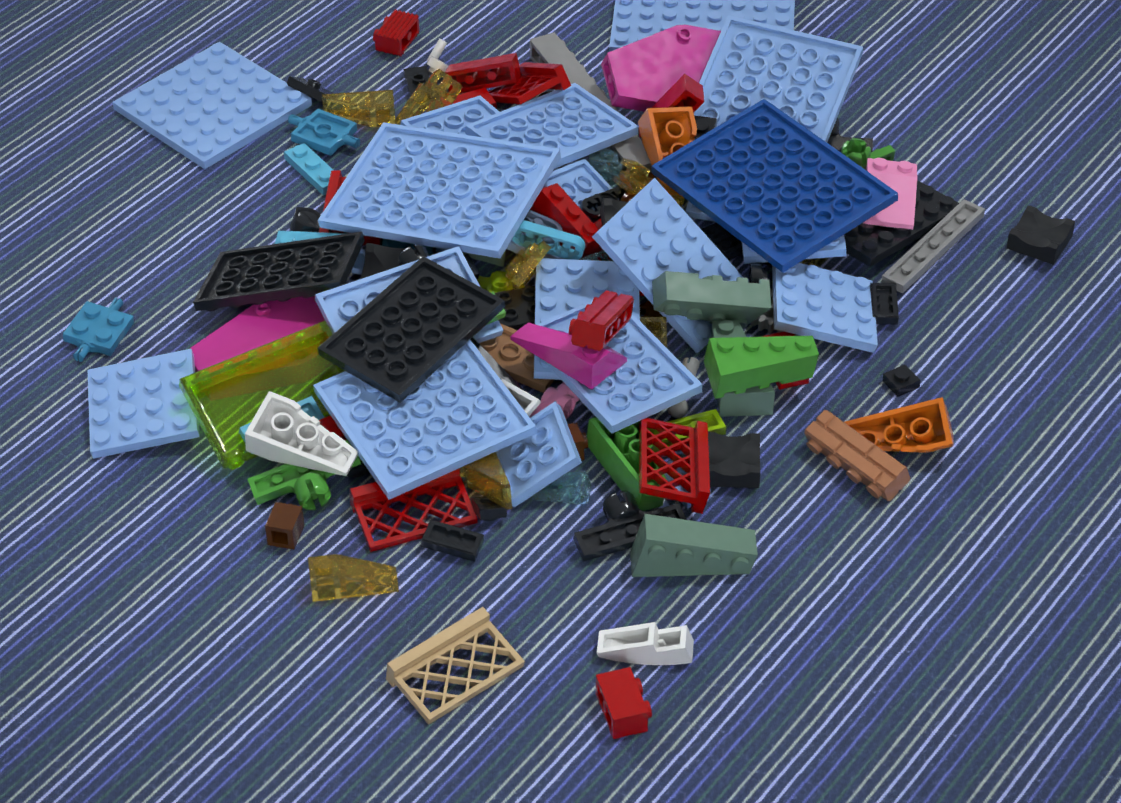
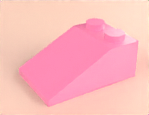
(903, 179)

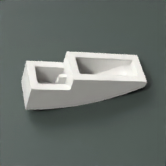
(646, 645)

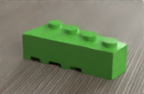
(758, 361)
(620, 458)

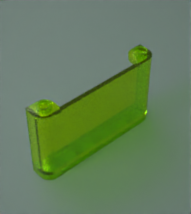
(234, 389)

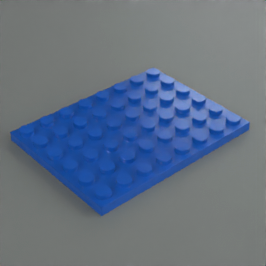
(774, 184)

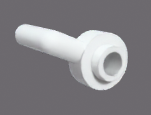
(433, 60)

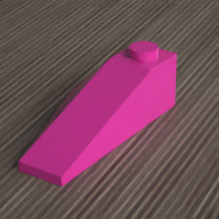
(580, 363)

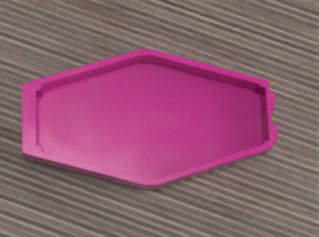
(649, 67)
(256, 328)

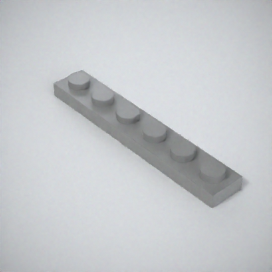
(933, 245)

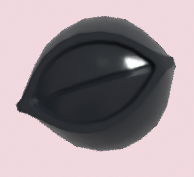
(305, 220)

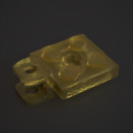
(430, 97)
(636, 178)
(524, 263)

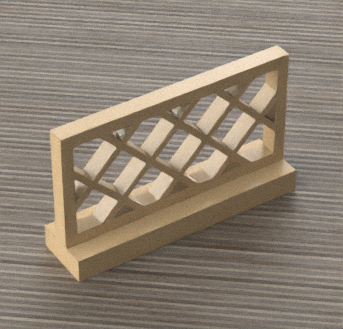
(436, 651)

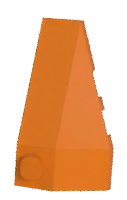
(666, 131)
(911, 428)

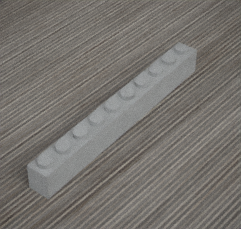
(553, 50)

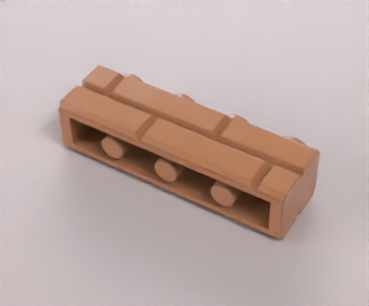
(857, 456)

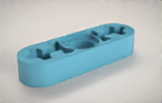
(558, 236)

